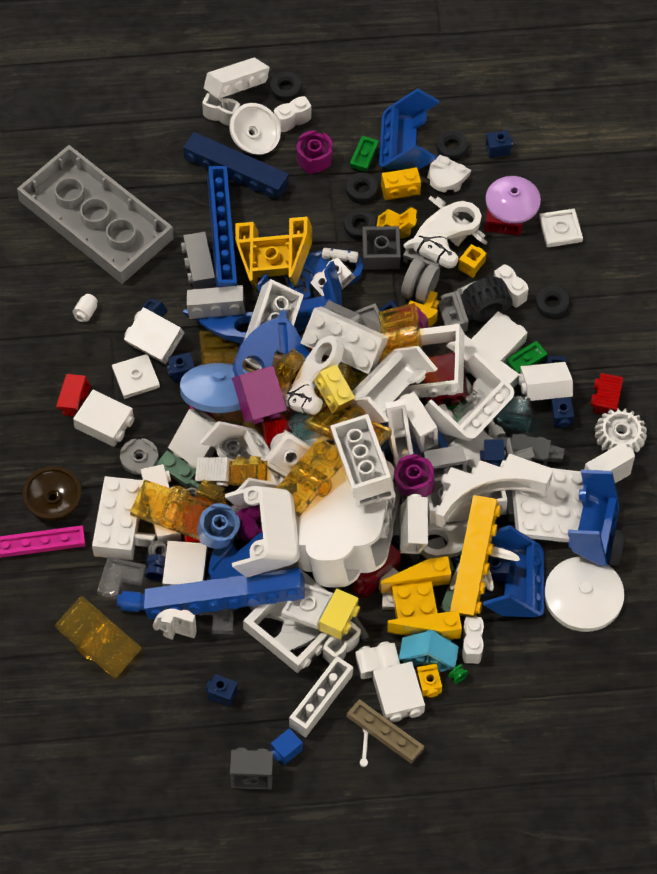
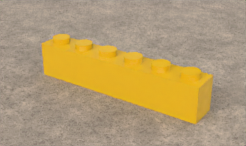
(475, 555)

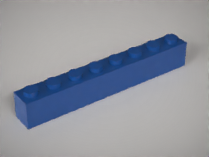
(221, 227)
(227, 593)

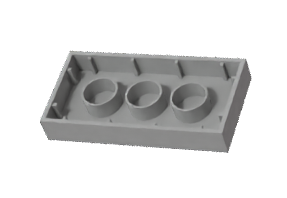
(95, 214)

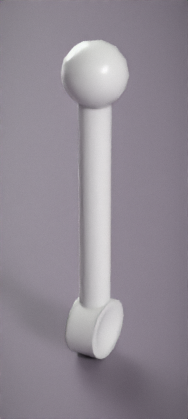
(363, 762)

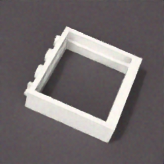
(442, 335)
(251, 623)

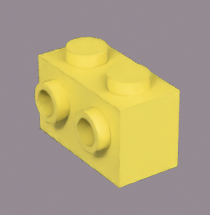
(334, 389)
(338, 614)

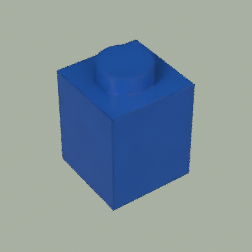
(286, 746)

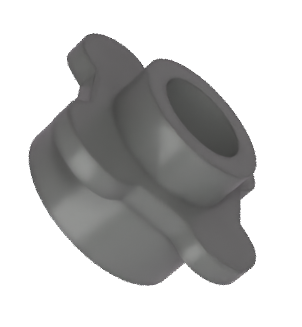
(235, 442)

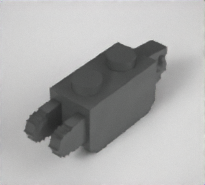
(543, 450)

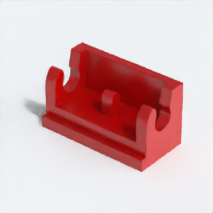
(73, 394)

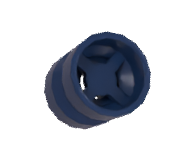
(155, 567)

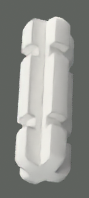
(343, 255)

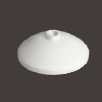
(261, 123)

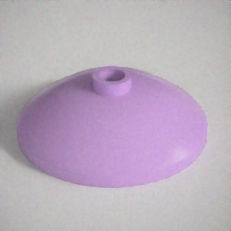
(513, 206)

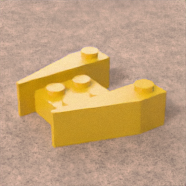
(275, 253)
(416, 602)

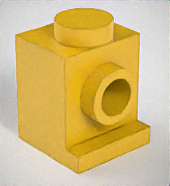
(472, 260)
(426, 673)

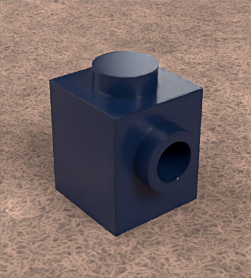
(498, 144)
(179, 366)
(562, 412)
(493, 451)
(501, 569)
(221, 690)

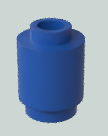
(131, 601)

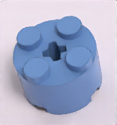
(220, 536)

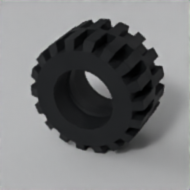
(486, 298)

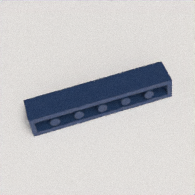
(240, 167)

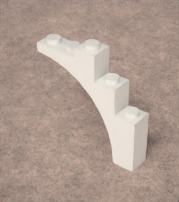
(400, 439)
(513, 474)

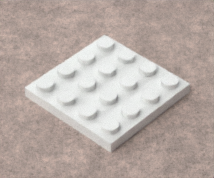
(553, 513)

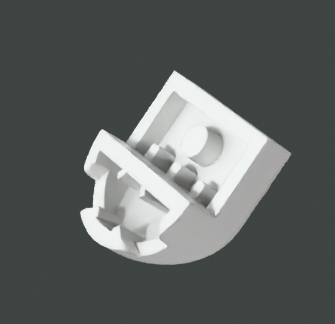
(447, 174)
(176, 621)

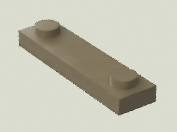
(385, 731)

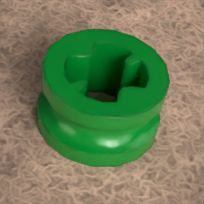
(458, 674)

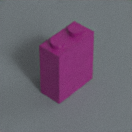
(259, 395)

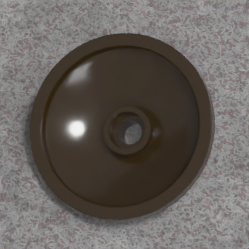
(51, 483)

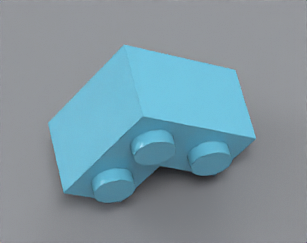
(429, 649)

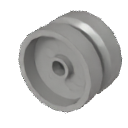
(420, 281)

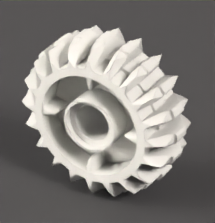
(613, 422)

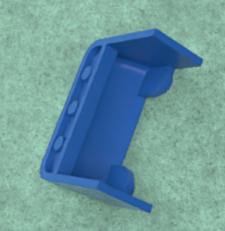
(399, 132)
(331, 289)
(598, 517)
(526, 593)

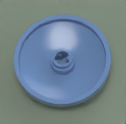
(210, 388)

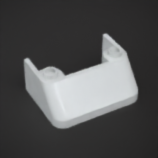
(389, 379)
(497, 395)
(253, 445)
(279, 529)

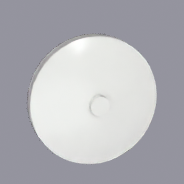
(584, 594)

